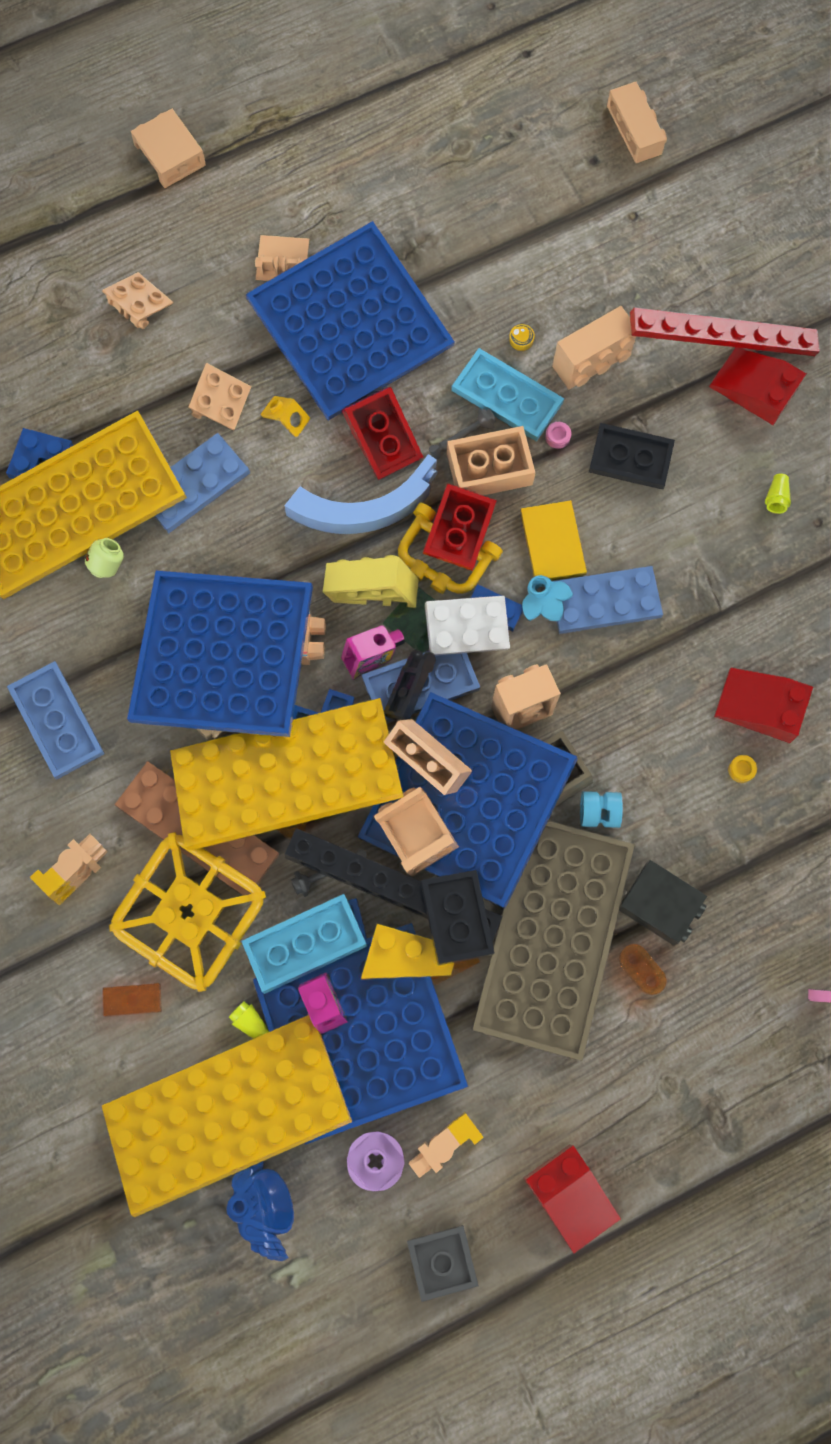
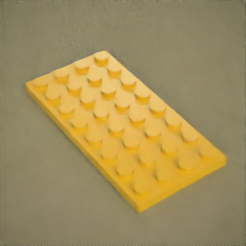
(79, 498)
(274, 782)
(224, 1115)

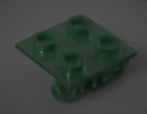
(411, 622)

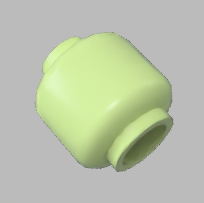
(104, 558)

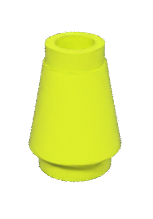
(779, 494)
(248, 1020)

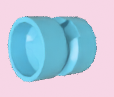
(591, 806)

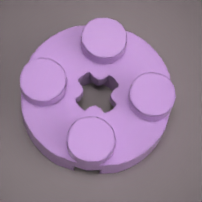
(375, 1178)

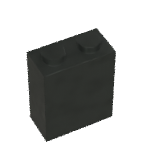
(663, 903)

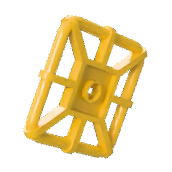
(190, 929)

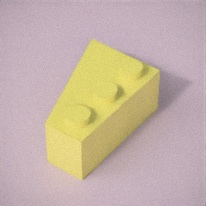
(371, 579)

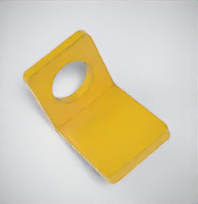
(281, 409)

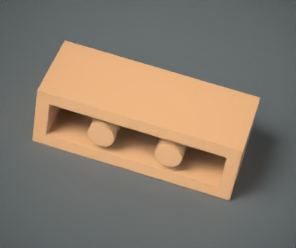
(636, 122)
(427, 756)

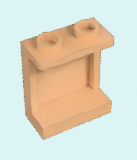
(169, 147)
(416, 830)

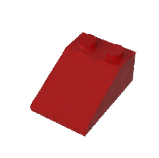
(758, 383)
(382, 432)
(459, 527)
(764, 703)
(572, 1198)

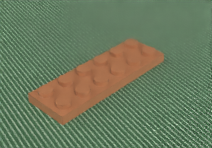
(154, 804)

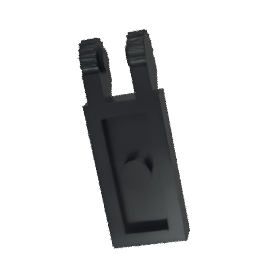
(409, 685)

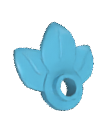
(547, 602)

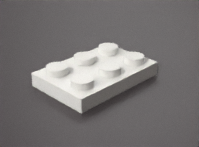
(467, 625)

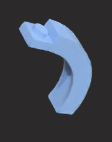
(367, 515)

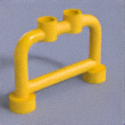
(441, 582)

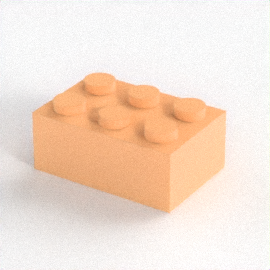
(594, 348)
(491, 461)
(526, 697)

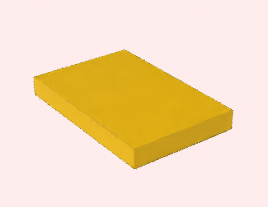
(553, 541)

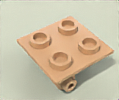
(278, 255)
(136, 299)
(219, 397)

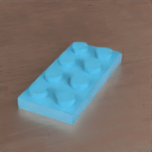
(507, 394)
(304, 943)

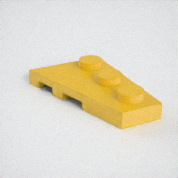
(402, 955)

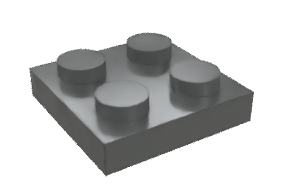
(442, 1263)

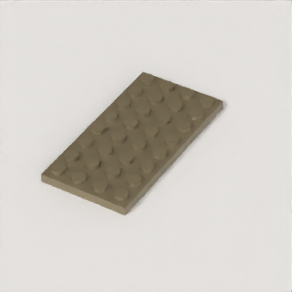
(555, 942)

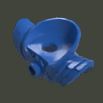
(261, 1210)

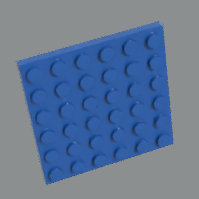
(350, 320)
(221, 653)
(498, 806)
(394, 1042)

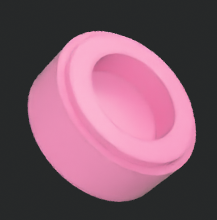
(558, 435)
(819, 995)

